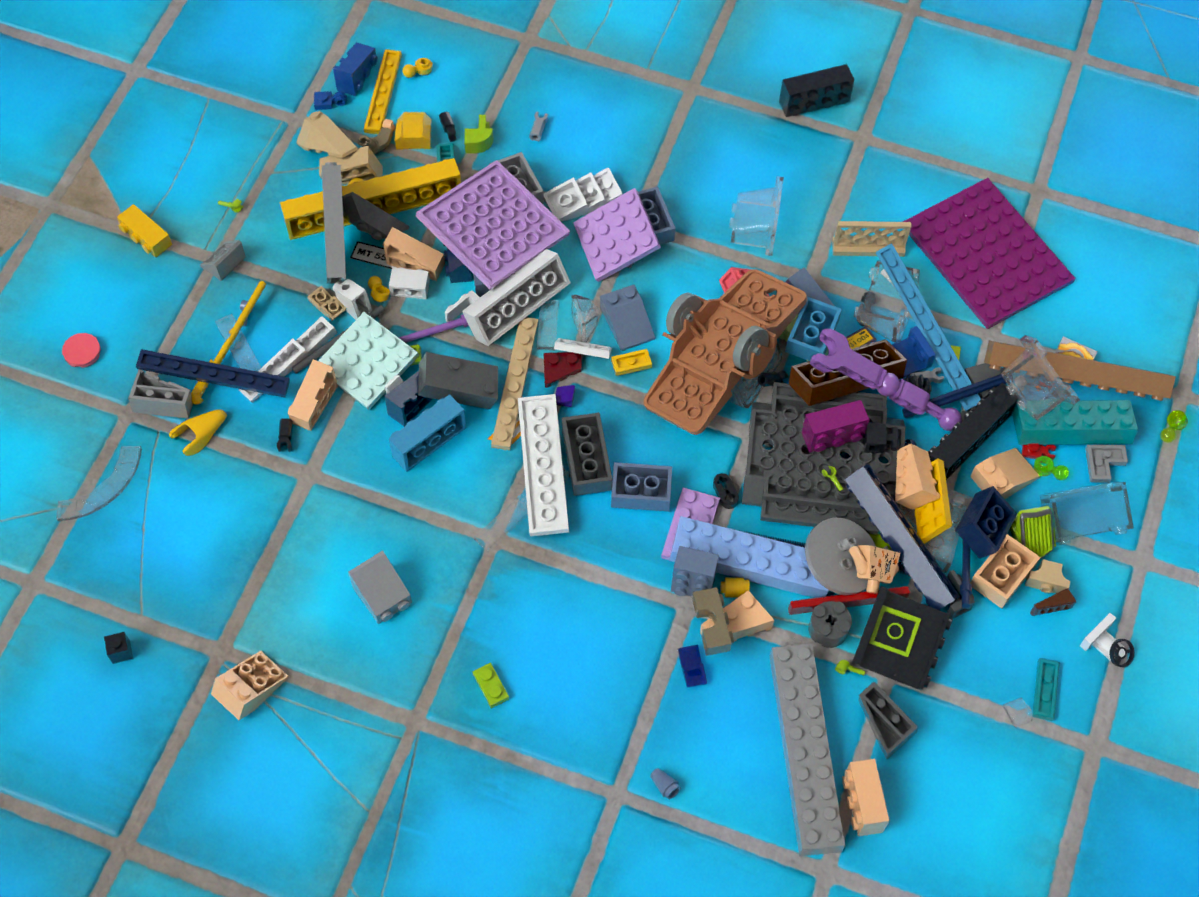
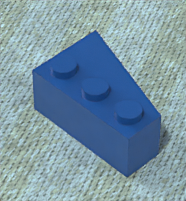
(354, 68)

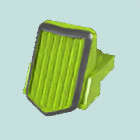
(1035, 530)

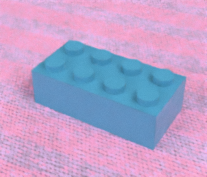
(427, 432)

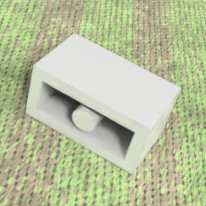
(409, 283)

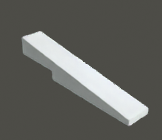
(295, 352)

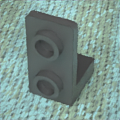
(956, 606)

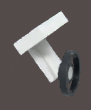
(1108, 644)

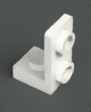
(456, 309)

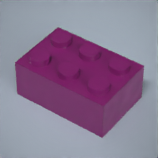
(835, 426)

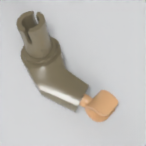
(382, 140)

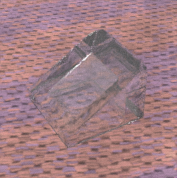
(1018, 712)

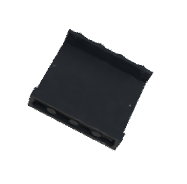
(907, 670)

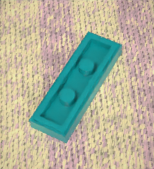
(1046, 689)

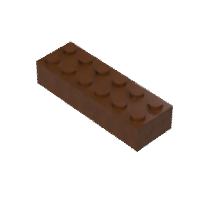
(819, 387)

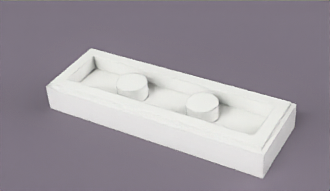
(583, 348)

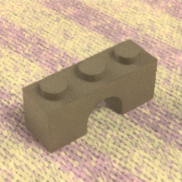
(709, 604)

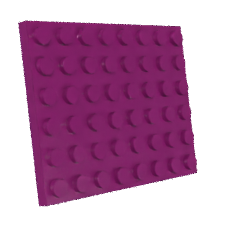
(988, 253)

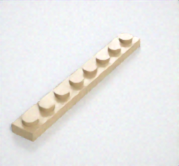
(514, 384)

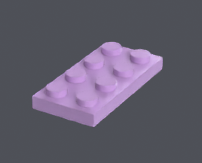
(693, 506)

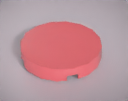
(81, 350)

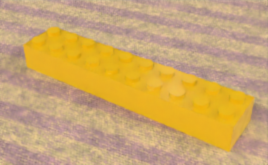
(389, 192)

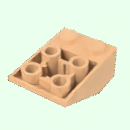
(248, 684)

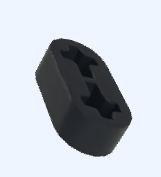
(729, 489)

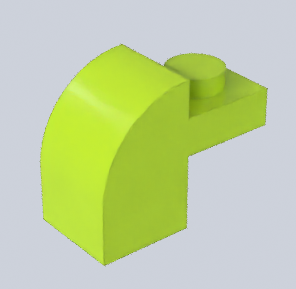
(479, 139)

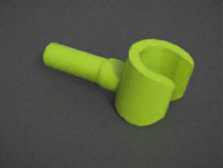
(235, 206)
(832, 476)
(844, 665)

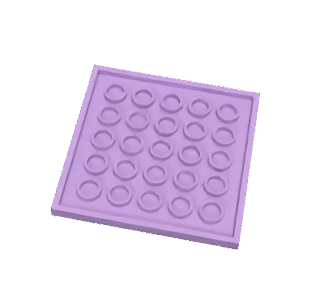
(492, 224)

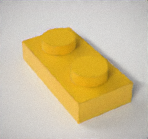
(631, 362)

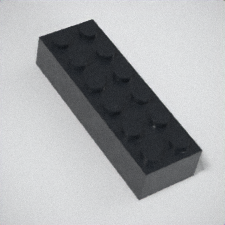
(975, 429)

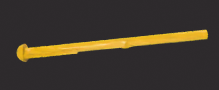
(200, 387)

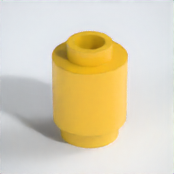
(734, 587)

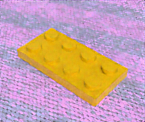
(934, 516)

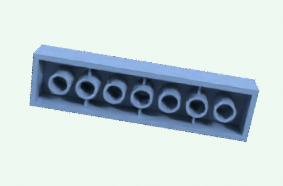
(750, 556)

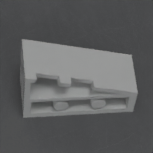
(158, 397)

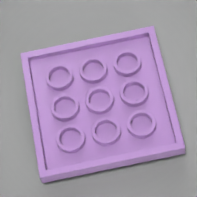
(616, 235)

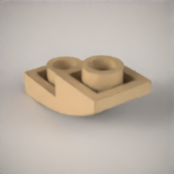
(326, 304)

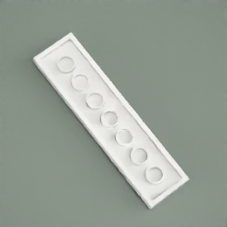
(543, 465)

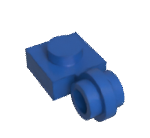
(324, 100)

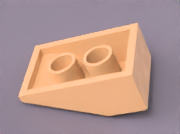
(1005, 472)

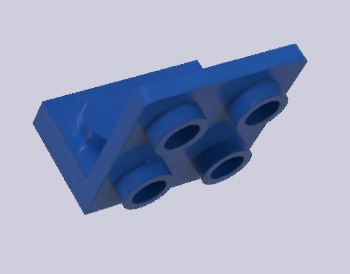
(916, 351)

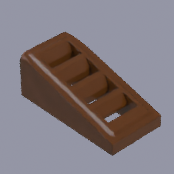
(1058, 602)

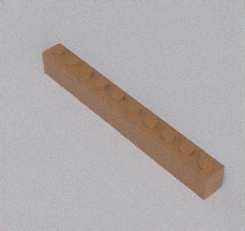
(1090, 372)

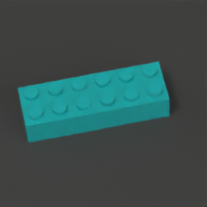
(1079, 424)

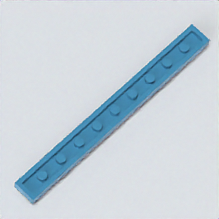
(926, 323)

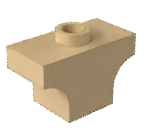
(1048, 578)

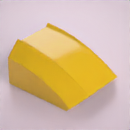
(413, 131)

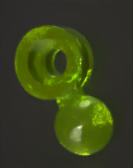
(1169, 434)
(1060, 472)

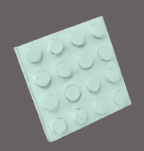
(368, 359)

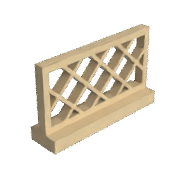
(862, 244)

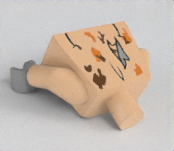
(873, 563)

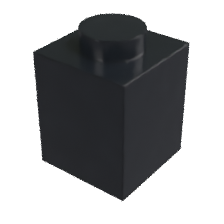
(118, 647)

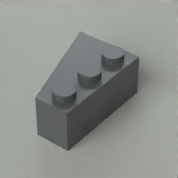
(886, 719)

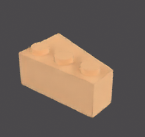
(313, 395)
(745, 617)

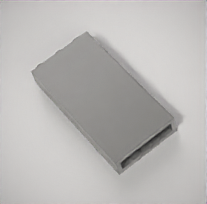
(333, 222)

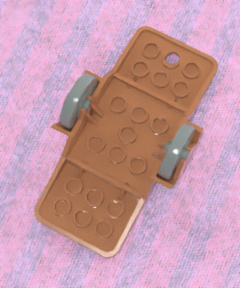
(719, 345)

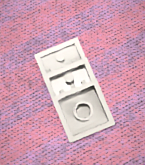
(582, 195)

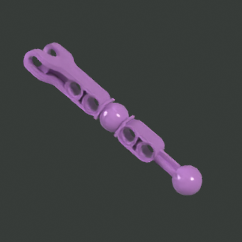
(872, 375)

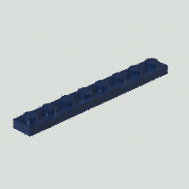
(213, 373)

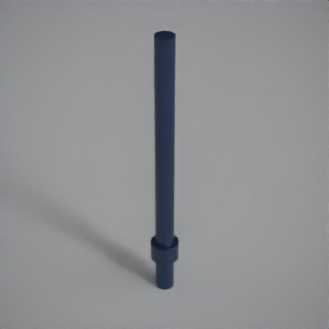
(965, 587)

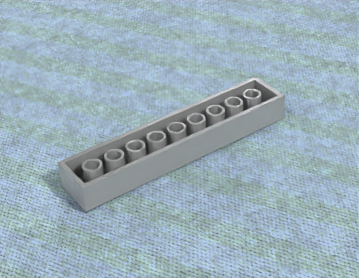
(806, 750)

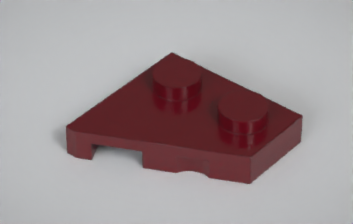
(560, 366)

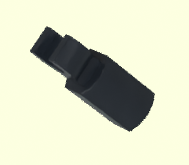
(448, 125)
(768, 378)
(285, 434)

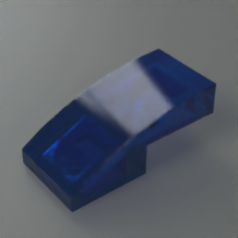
(692, 666)

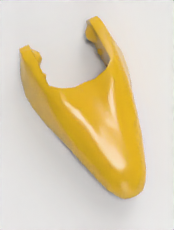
(203, 426)

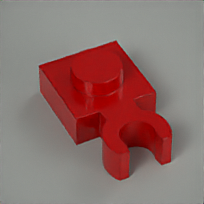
(1035, 450)

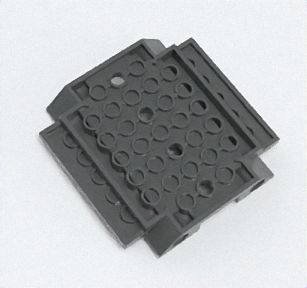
(792, 482)

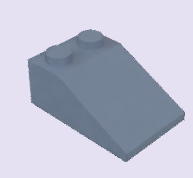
(626, 317)

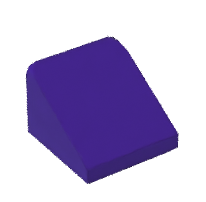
(565, 395)

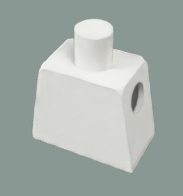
(351, 293)

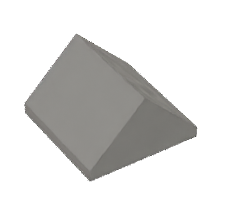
(224, 259)

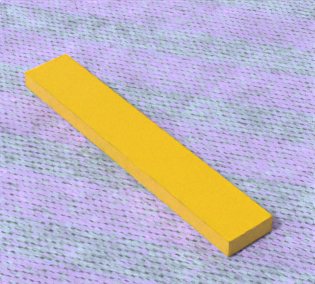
(382, 91)

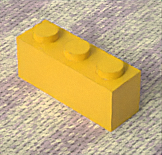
(144, 231)

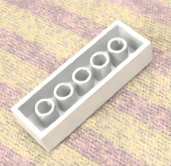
(516, 297)

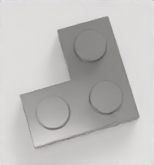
(1099, 459)

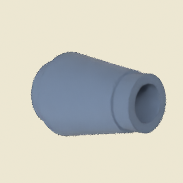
(666, 784)

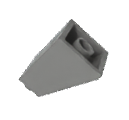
(380, 587)

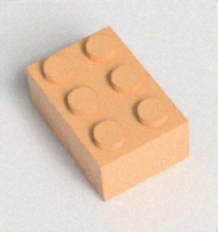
(1004, 571)
(865, 797)

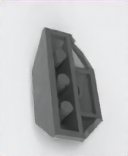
(369, 217)

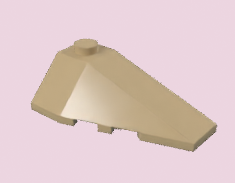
(323, 135)

